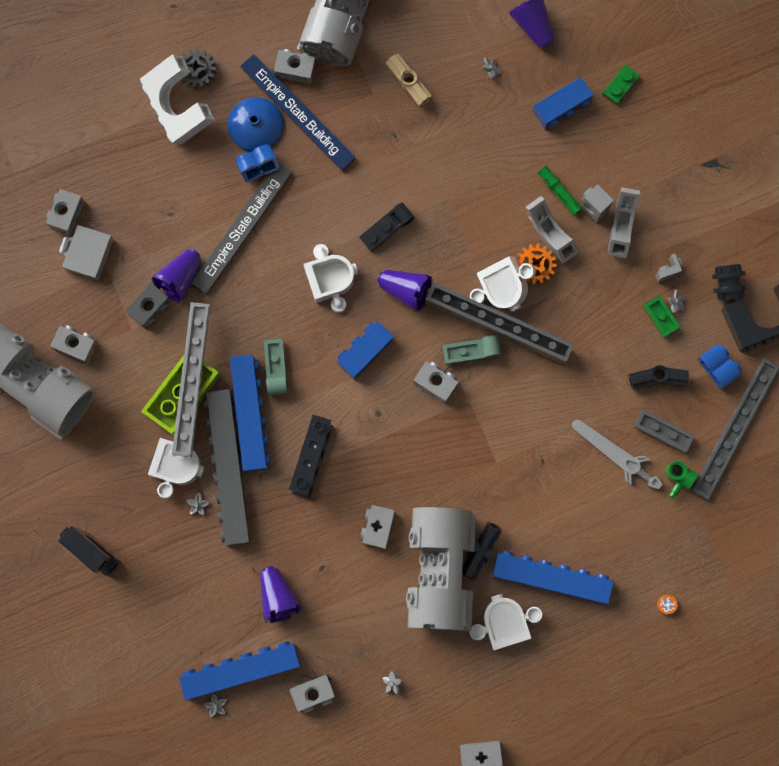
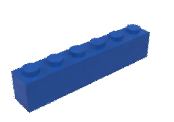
(249, 413)
(552, 578)
(240, 671)

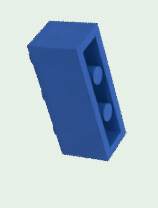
(563, 103)
(365, 349)

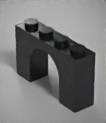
(744, 330)
(88, 550)

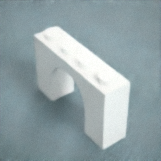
(158, 86)

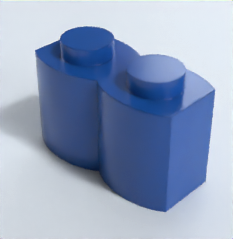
(257, 163)
(720, 366)

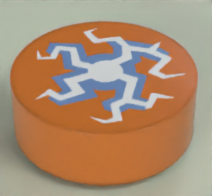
(667, 604)

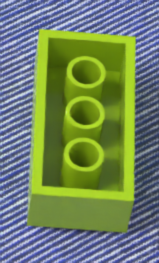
(164, 403)

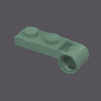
(472, 350)
(275, 367)

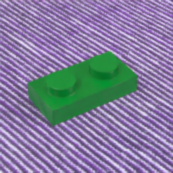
(620, 84)
(661, 316)

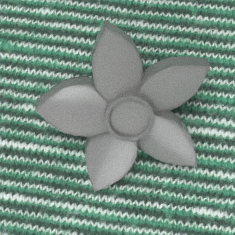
(490, 68)
(676, 302)
(198, 504)
(392, 682)
(215, 705)

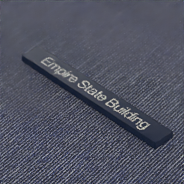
(298, 112)

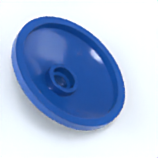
(252, 135)

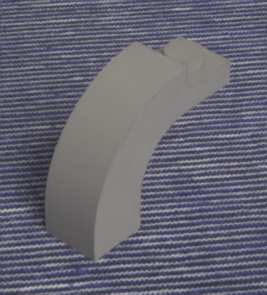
(622, 222)
(549, 231)

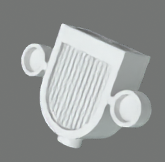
(330, 277)
(504, 283)
(173, 469)
(505, 622)

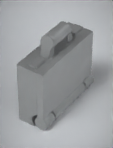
(86, 252)

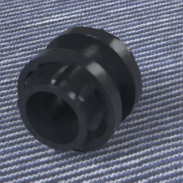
(729, 282)

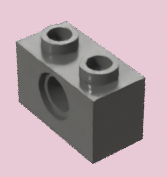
(149, 295)

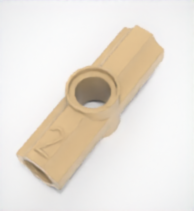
(401, 71)

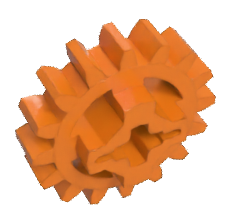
(530, 258)

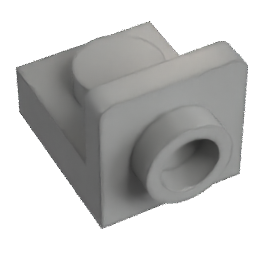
(667, 272)

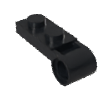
(387, 226)

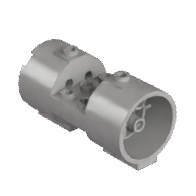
(333, 30)
(52, 395)
(443, 538)

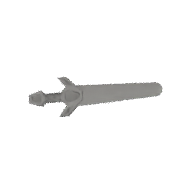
(624, 460)

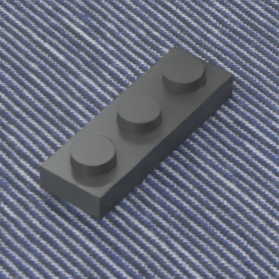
(664, 431)

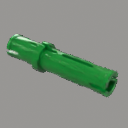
(557, 187)

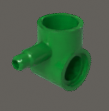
(685, 480)

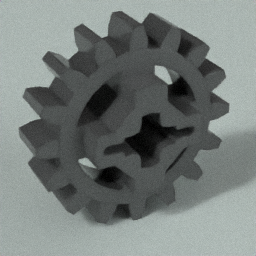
(194, 60)

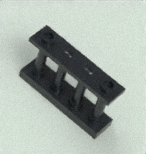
(311, 456)

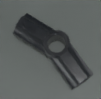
(671, 377)
(482, 552)

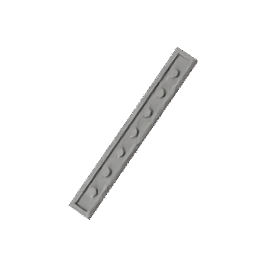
(191, 379)

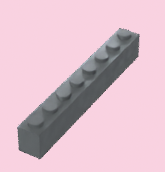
(499, 323)
(228, 468)

